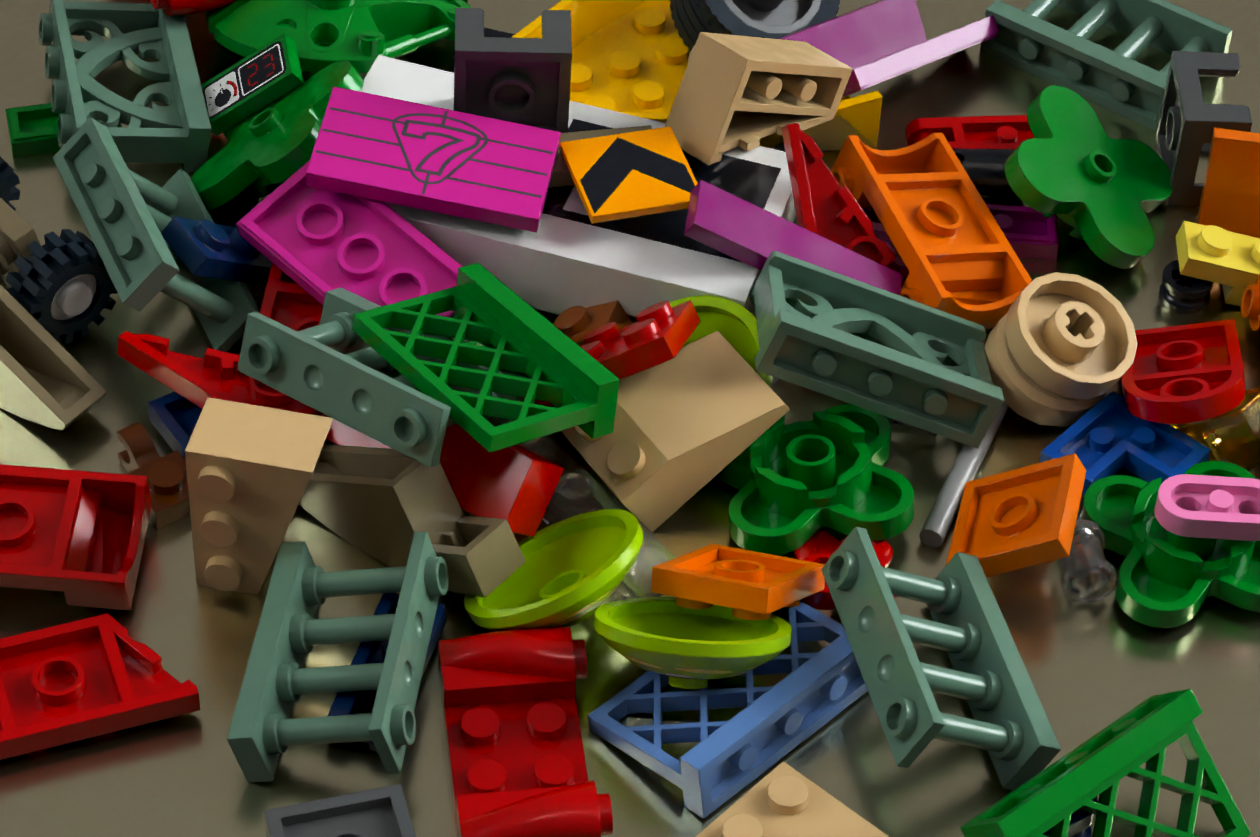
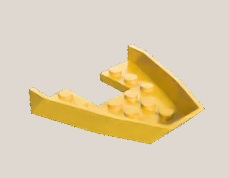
(634, 63)

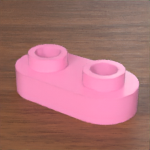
(1210, 507)

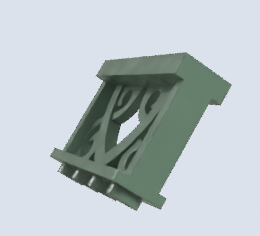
(153, 134)
(873, 349)

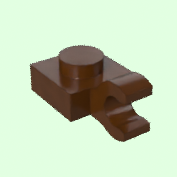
(165, 475)

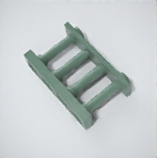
(1095, 71)
(126, 226)
(349, 380)
(290, 630)
(978, 643)

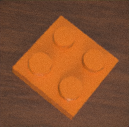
(1020, 515)
(738, 579)

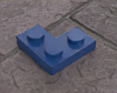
(1114, 439)

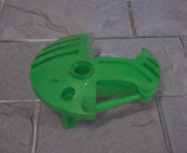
(335, 28)

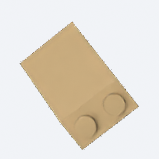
(679, 427)

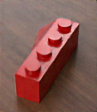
(492, 485)

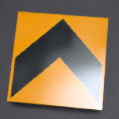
(629, 174)

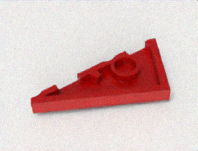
(825, 205)
(202, 378)

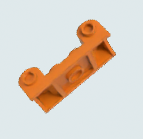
(937, 225)

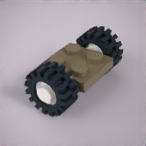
(56, 282)

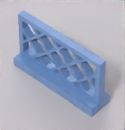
(755, 738)

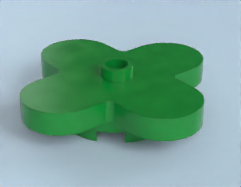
(273, 140)
(1088, 177)
(817, 478)
(1163, 572)

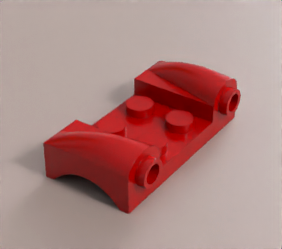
(73, 533)
(518, 735)

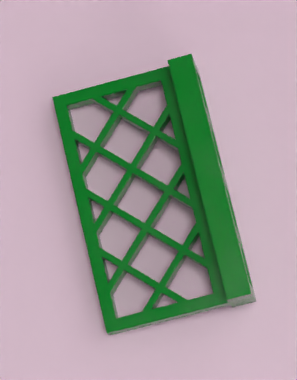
(514, 341)
(1099, 765)

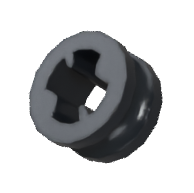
(1183, 299)

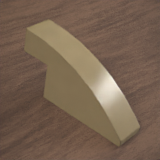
(38, 374)
(384, 497)

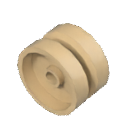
(1060, 348)

